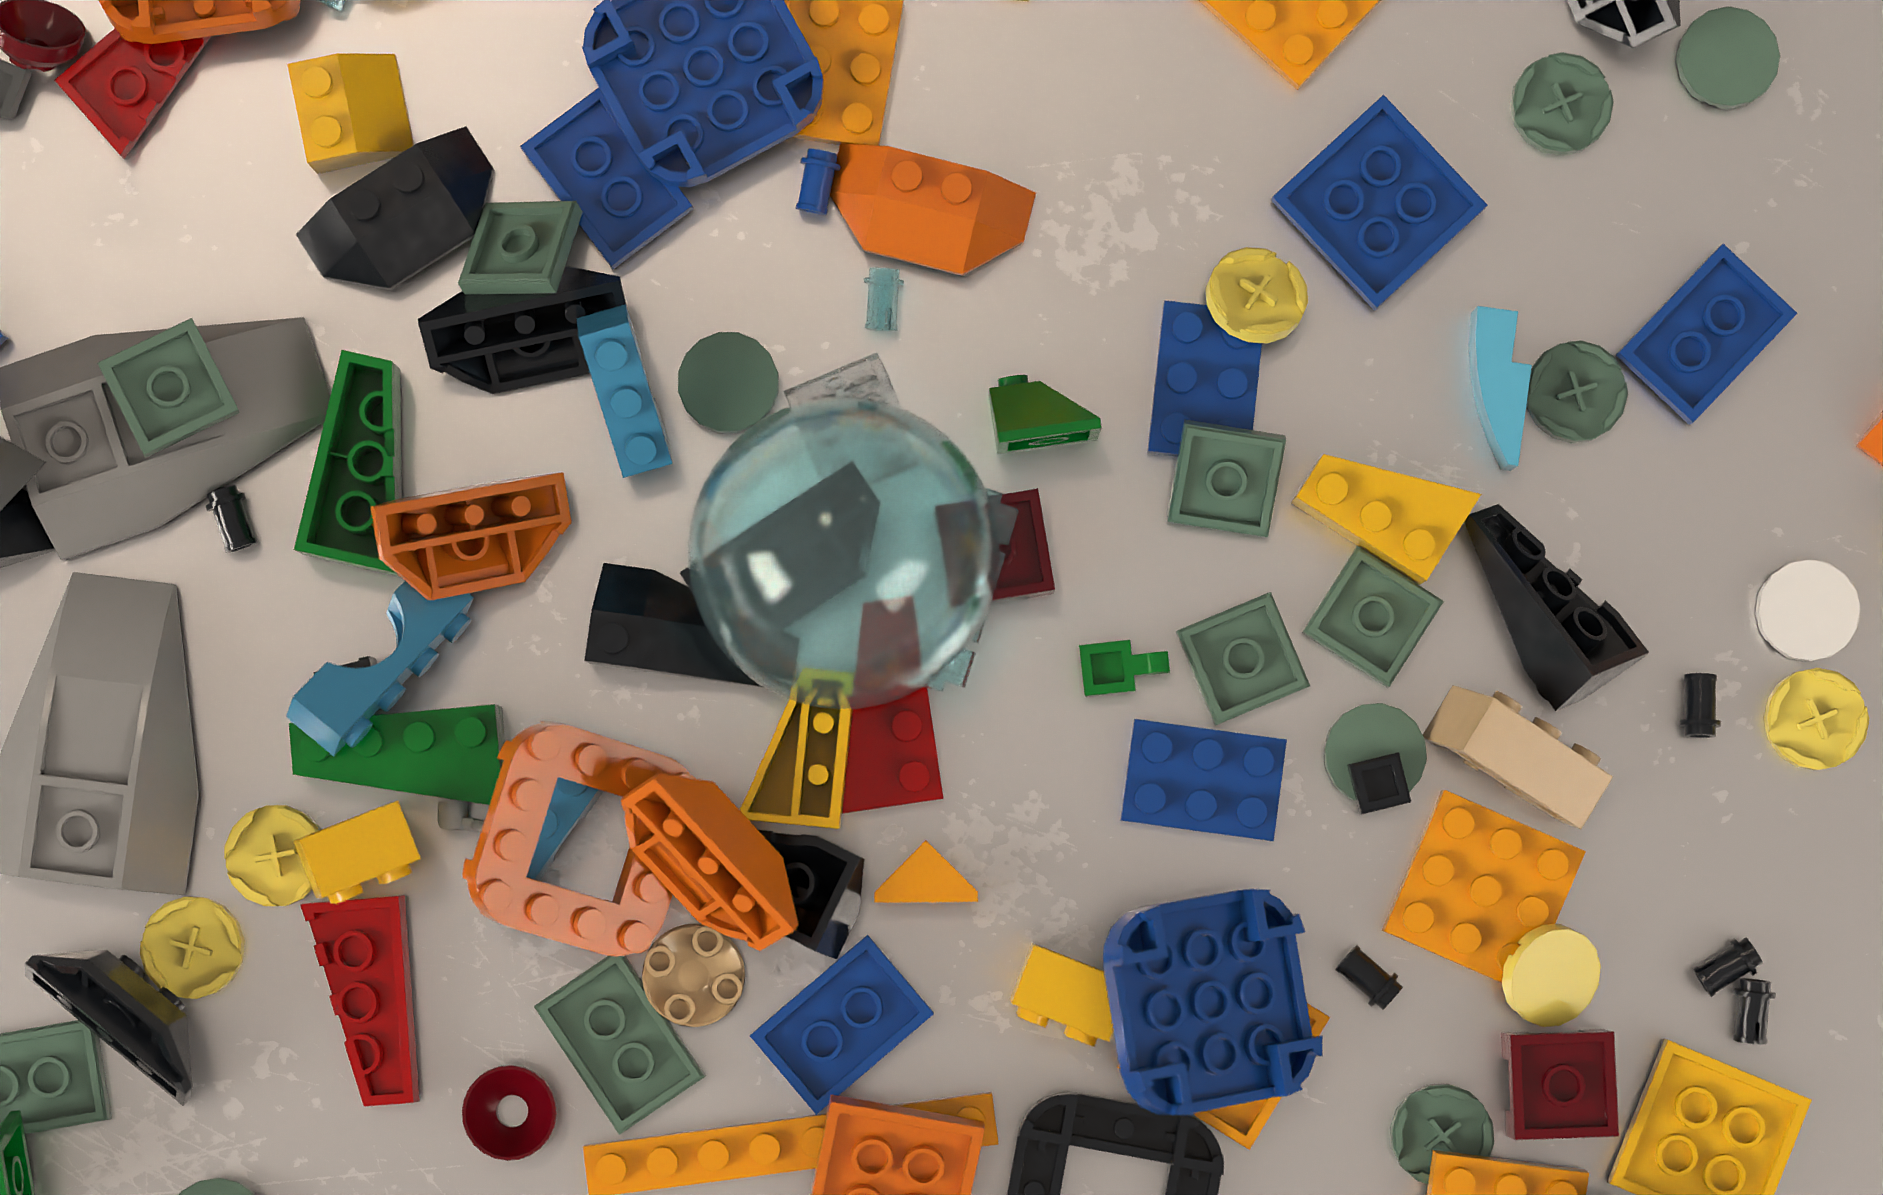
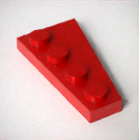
(126, 84)
(892, 755)
(370, 984)

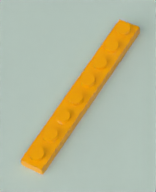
(738, 1149)

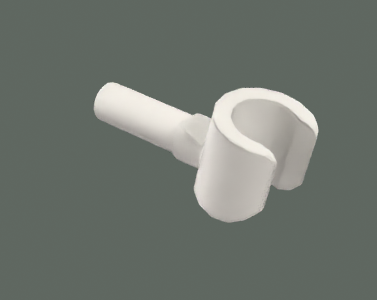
(455, 817)

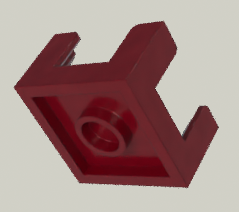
(1027, 558)
(1561, 1084)

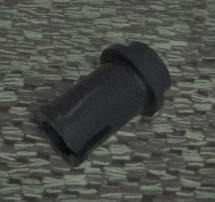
(231, 518)
(1700, 706)
(1728, 966)
(1369, 977)
(1752, 1010)

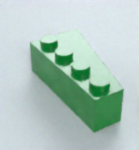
(354, 464)
(416, 752)

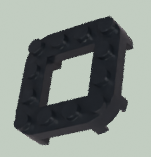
(1112, 1128)

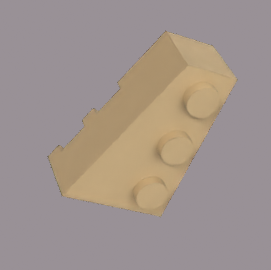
(1520, 753)

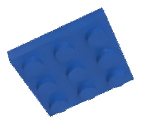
(1379, 202)

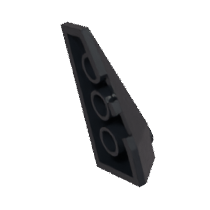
(654, 627)
(1558, 630)
(823, 888)

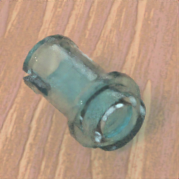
(882, 298)

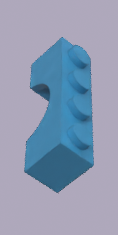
(341, 700)

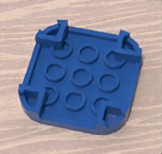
(702, 81)
(1209, 1002)

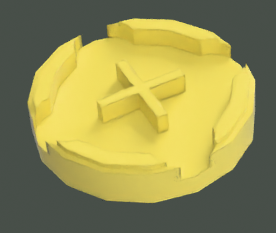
(1256, 295)
(1816, 719)
(264, 857)
(192, 947)
(1551, 975)

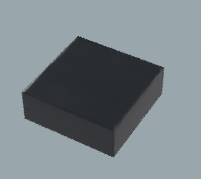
(1379, 783)

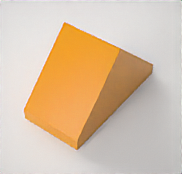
(926, 878)

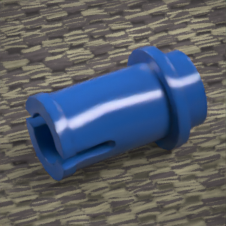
(817, 181)

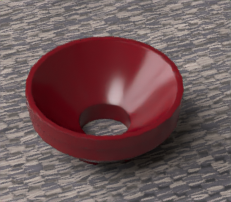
(39, 33)
(482, 1118)

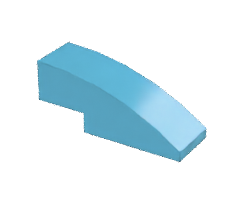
(1497, 382)

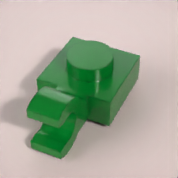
(1112, 667)

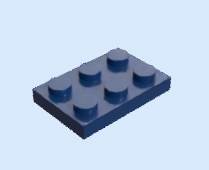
(592, 163)
(1706, 334)
(1200, 376)
(1203, 780)
(842, 1024)

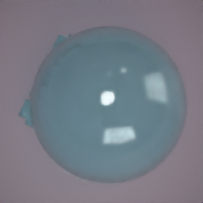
(846, 553)

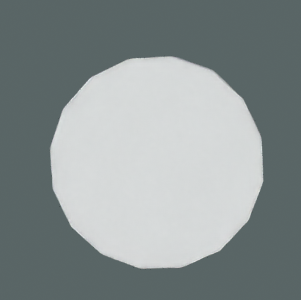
(1808, 610)

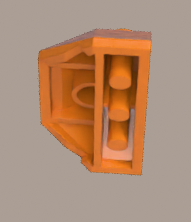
(928, 208)
(472, 534)
(710, 858)

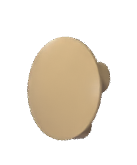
(693, 975)

